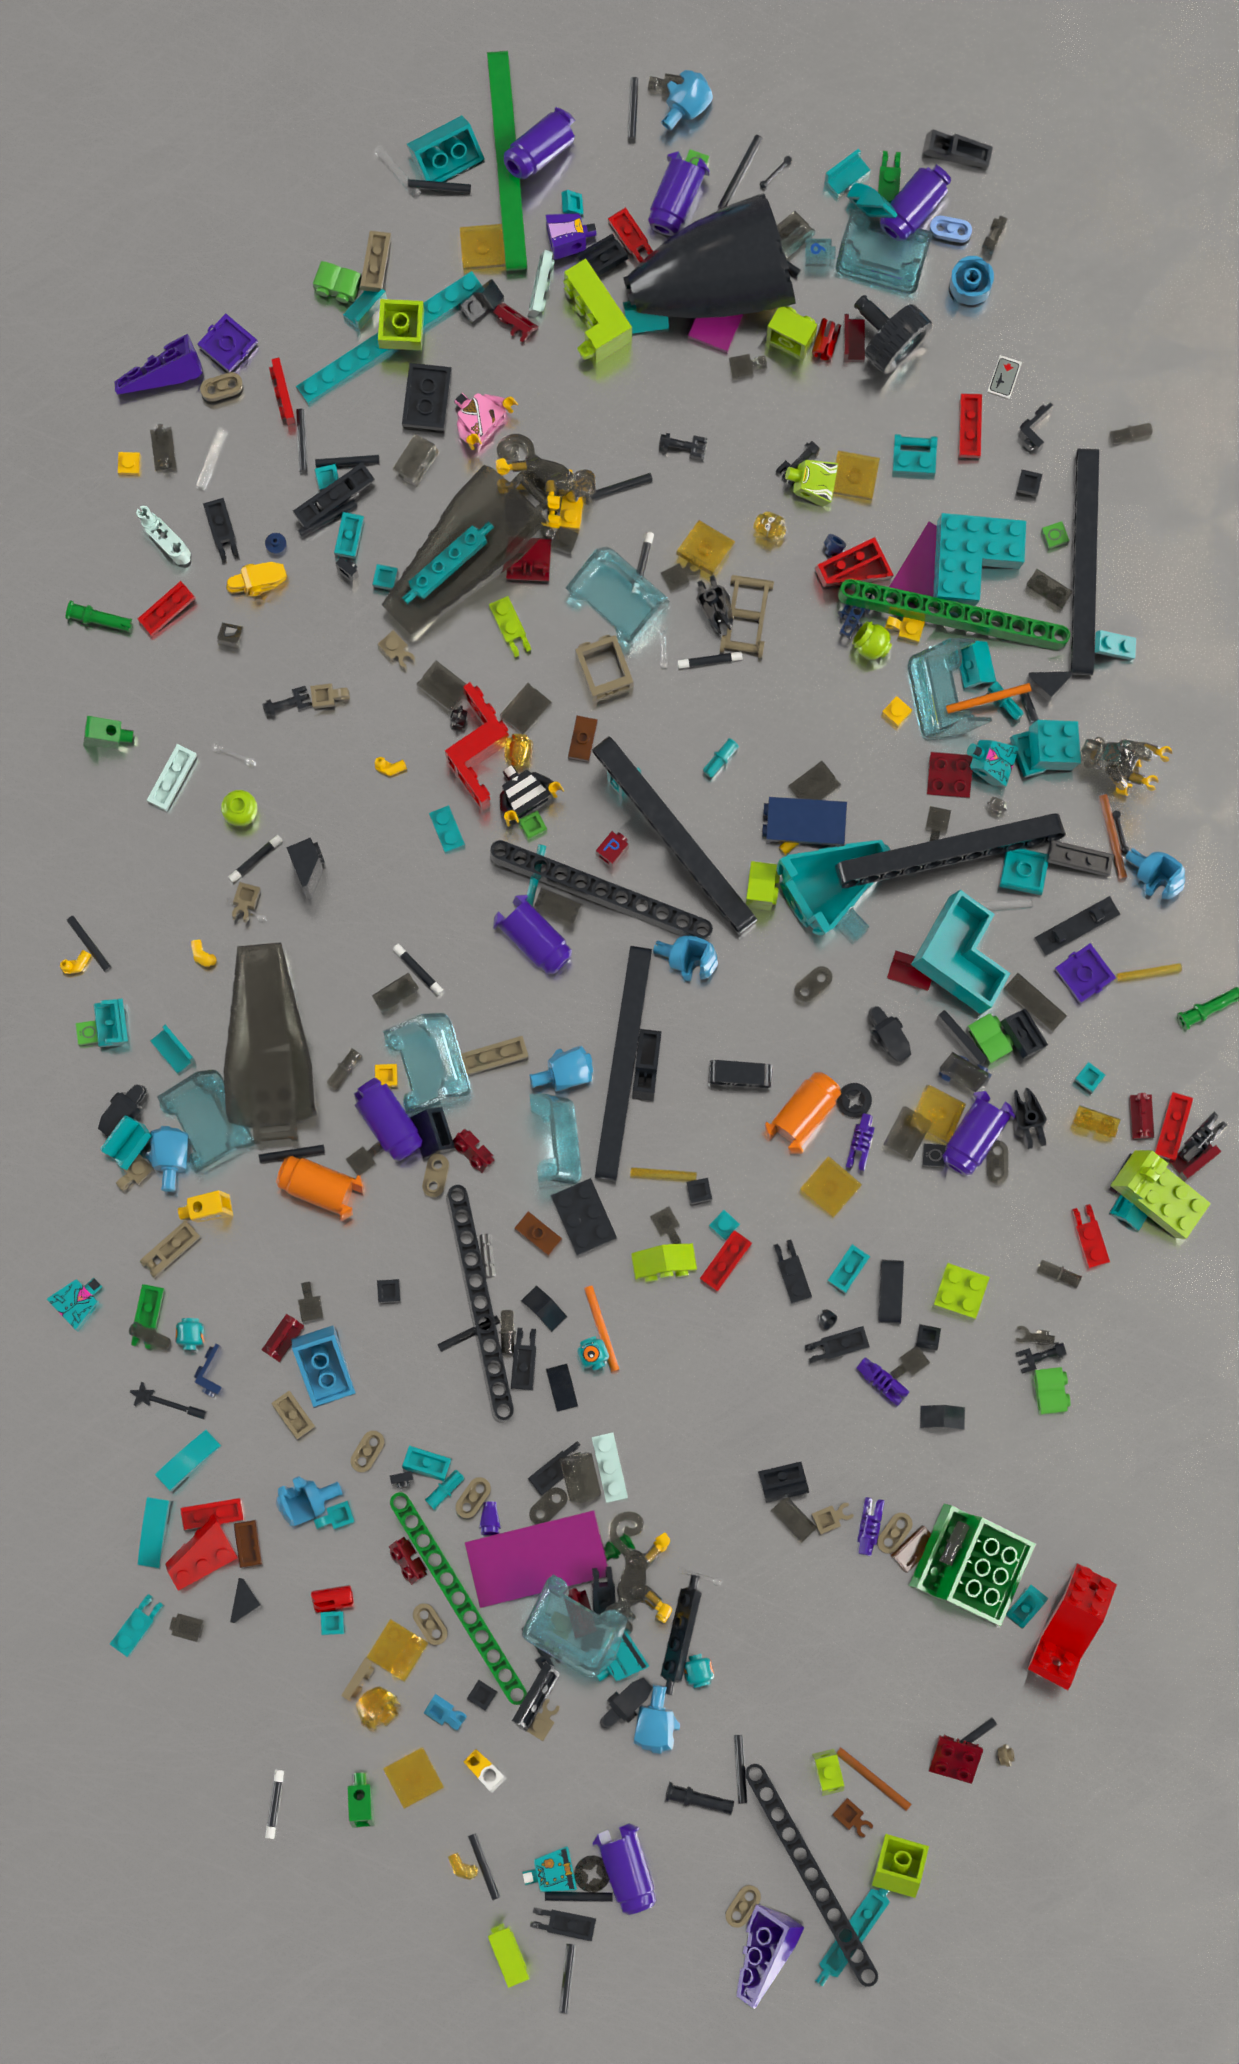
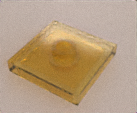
(482, 246)
(856, 475)
(705, 547)
(937, 1114)
(830, 1187)
(413, 1777)

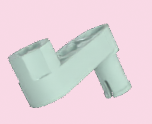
(172, 544)

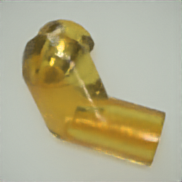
(462, 1870)

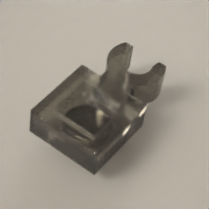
(677, 577)

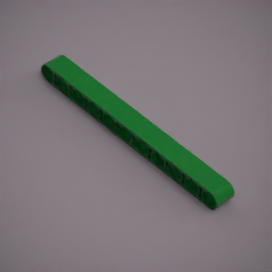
(508, 184)
(964, 612)
(450, 1590)

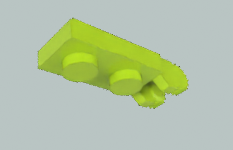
(509, 624)

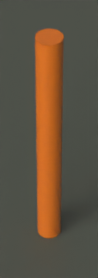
(988, 698)
(601, 1327)

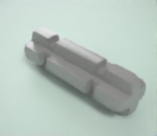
(487, 1255)

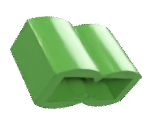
(337, 281)
(989, 1038)
(1051, 1390)

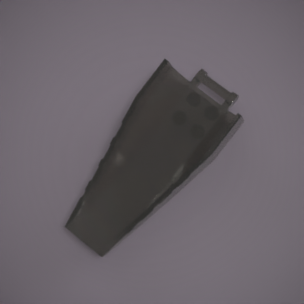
(515, 531)
(266, 1053)

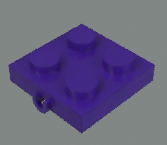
(227, 343)
(1085, 973)

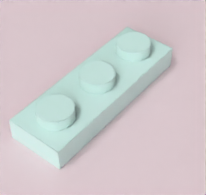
(541, 283)
(171, 777)
(609, 1467)

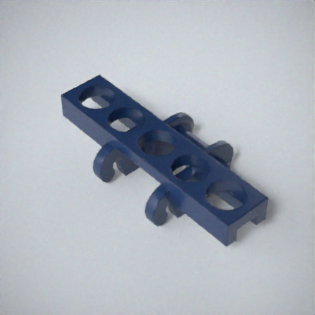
(850, 621)

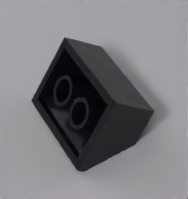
(307, 863)

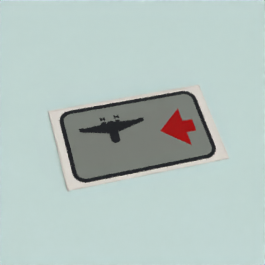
(1004, 376)

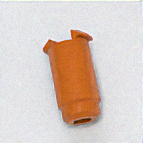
(805, 1111)
(318, 1185)

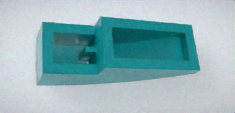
(870, 201)
(187, 1460)
(153, 1532)

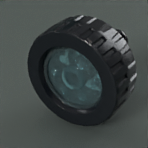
(896, 335)

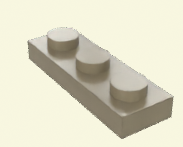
(375, 261)
(494, 1055)

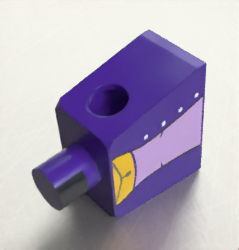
(567, 234)

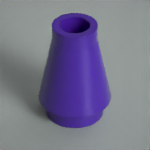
(489, 1519)

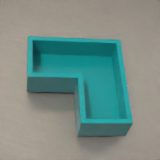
(969, 543)
(952, 957)

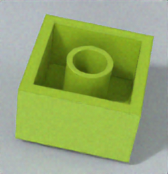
(401, 324)
(792, 331)
(960, 1292)
(900, 1865)

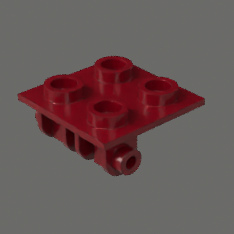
(534, 564)
(949, 774)
(956, 1759)

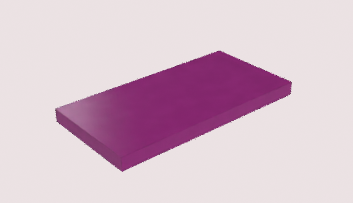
(523, 1559)

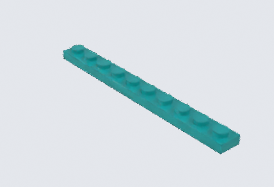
(369, 350)

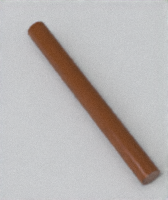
(1120, 866)
(872, 1778)

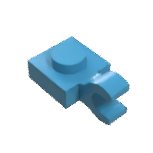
(442, 1712)

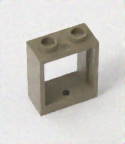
(609, 688)

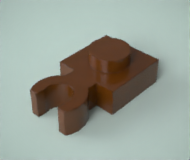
(850, 1815)

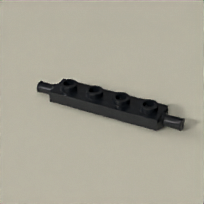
(681, 1634)

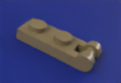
(170, 1248)

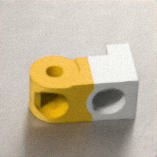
(484, 1770)

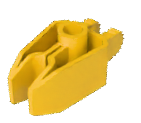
(257, 578)

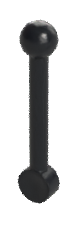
(787, 161)
(1116, 815)

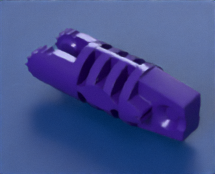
(861, 1141)
(882, 1381)
(870, 1526)

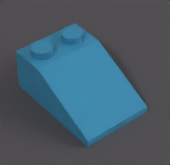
(323, 1366)

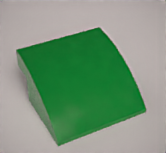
(983, 1570)

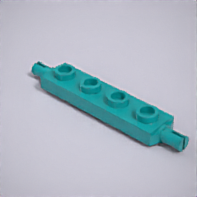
(447, 562)
(862, 1922)

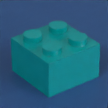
(1054, 745)

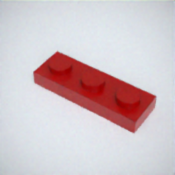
(281, 391)
(970, 425)
(1173, 1126)

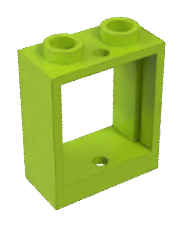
(508, 1955)

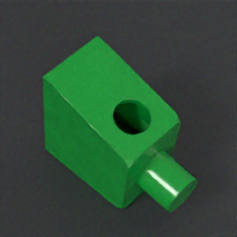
(97, 729)
(360, 1811)

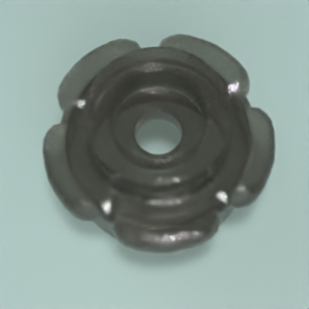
(997, 805)

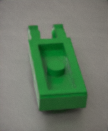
(889, 177)
(148, 1309)

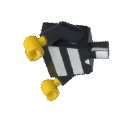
(525, 793)

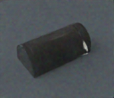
(793, 1519)

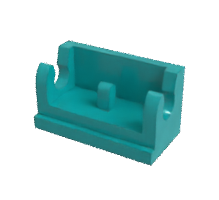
(110, 1023)

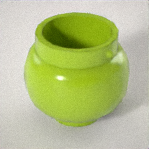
(872, 641)
(239, 808)

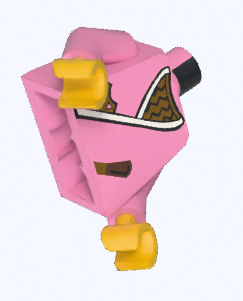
(481, 416)

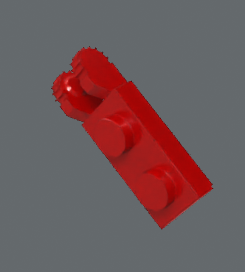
(630, 234)
(1090, 1239)

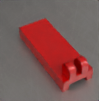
(166, 608)
(726, 1260)
(225, 1511)

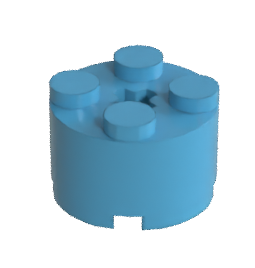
(982, 276)

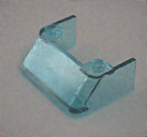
(935, 688)

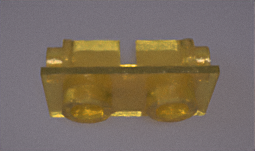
(1096, 1121)

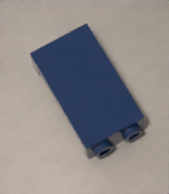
(805, 821)

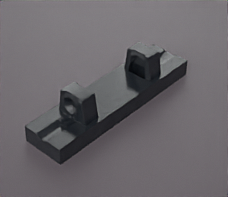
(333, 495)
(1077, 926)

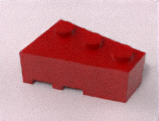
(859, 563)
(201, 1554)

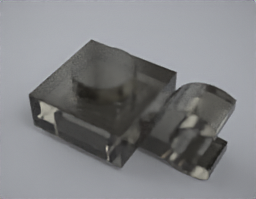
(657, 84)
(743, 366)
(563, 539)
(937, 821)
(362, 1160)
(666, 1223)
(310, 1306)
(1042, 1337)
(912, 1362)

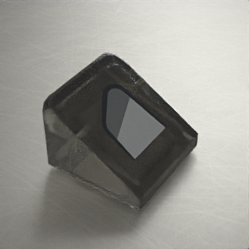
(230, 635)

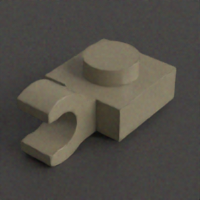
(324, 695)
(137, 1172)

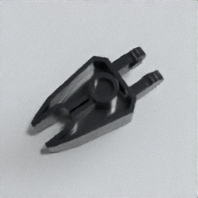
(715, 604)
(889, 1034)
(122, 1105)
(1028, 1118)
(623, 1705)

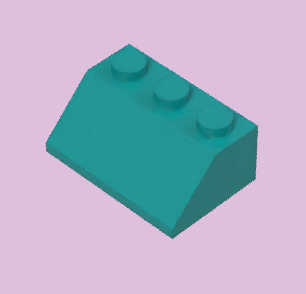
(446, 150)

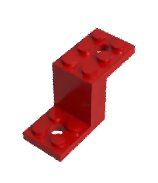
(477, 746)
(1072, 1626)

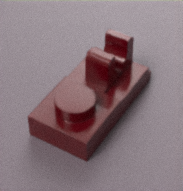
(509, 315)

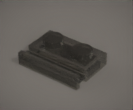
(794, 232)
(442, 685)
(526, 709)
(815, 783)
(903, 1137)

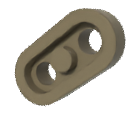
(221, 385)
(435, 1175)
(366, 1451)
(473, 1498)
(894, 1533)
(430, 1624)
(743, 1906)

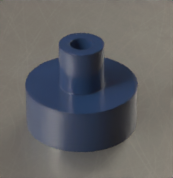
(834, 545)
(276, 548)

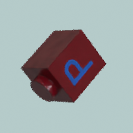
(612, 848)

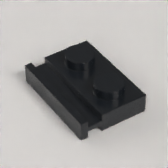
(604, 255)
(1024, 1033)
(783, 1482)

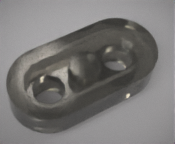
(990, 243)
(812, 984)
(997, 1162)
(548, 1506)

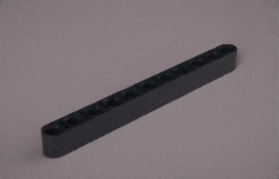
(1085, 561)
(674, 835)
(949, 850)
(593, 882)
(623, 1063)
(479, 1292)
(803, 1866)

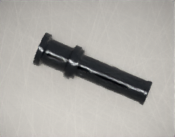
(689, 1797)

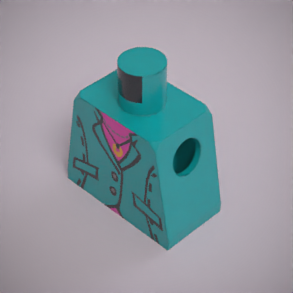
(992, 761)
(76, 1302)

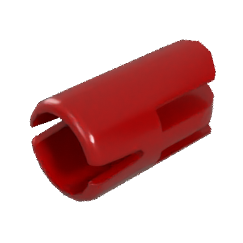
(826, 339)
(332, 1598)

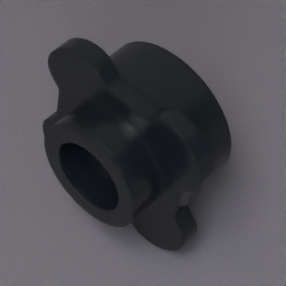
(458, 716)

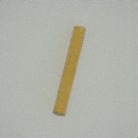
(1148, 972)
(665, 1174)

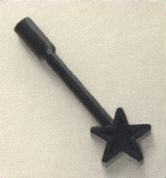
(145, 1396)

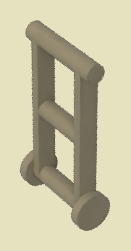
(741, 613)

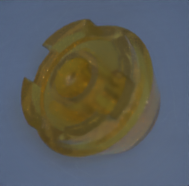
(377, 1707)

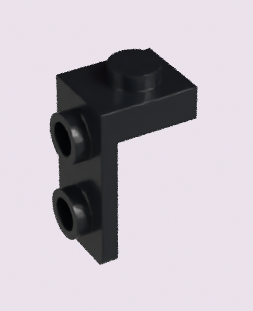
(1030, 439)

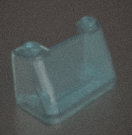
(879, 259)
(607, 585)
(430, 1061)
(202, 1114)
(566, 1164)
(573, 1631)

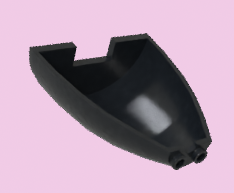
(716, 267)

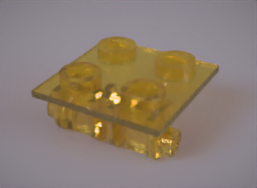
(397, 1650)

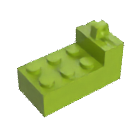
(606, 322)
(1160, 1193)

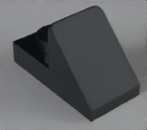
(481, 300)

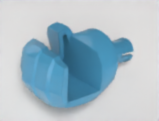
(687, 99)
(1159, 870)
(687, 954)
(565, 1069)
(168, 1154)
(304, 1500)
(656, 1724)

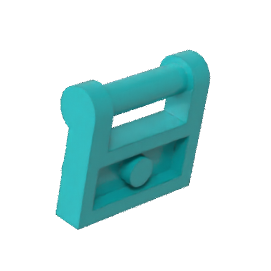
(913, 461)

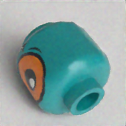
(189, 1333)
(593, 1353)
(698, 1671)

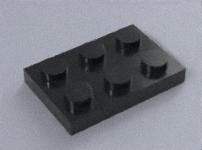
(426, 396)
(583, 1217)

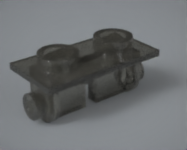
(163, 448)
(1049, 588)
(395, 992)

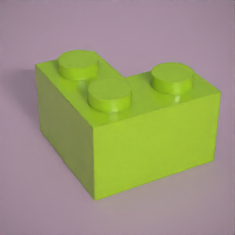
(761, 886)
(664, 1261)

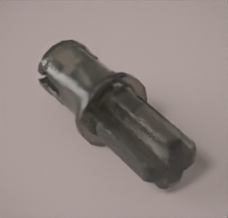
(1131, 433)
(344, 1068)
(1059, 1273)
(507, 1332)
(149, 1335)
(954, 1543)

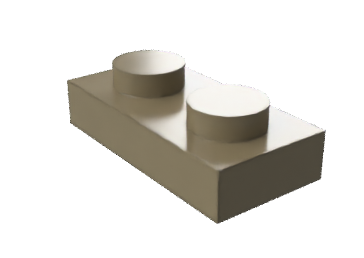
(293, 1415)
(364, 1671)

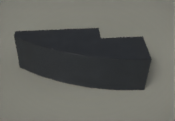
(957, 149)
(646, 1064)

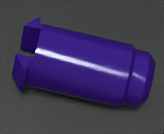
(540, 144)
(676, 194)
(916, 202)
(534, 936)
(387, 1119)
(976, 1134)
(627, 1869)

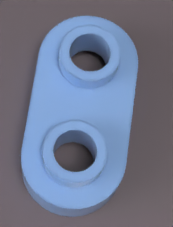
(951, 226)

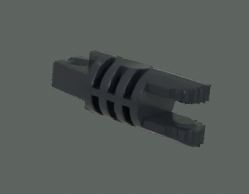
(1202, 1138)

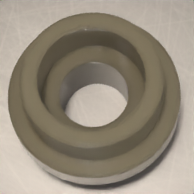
(1006, 1755)

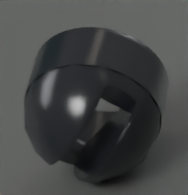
(827, 1318)

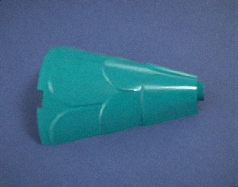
(814, 887)

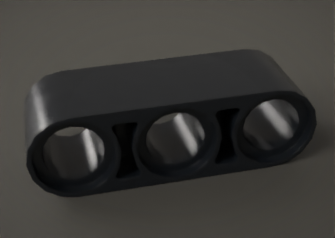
(740, 1074)
(891, 1291)

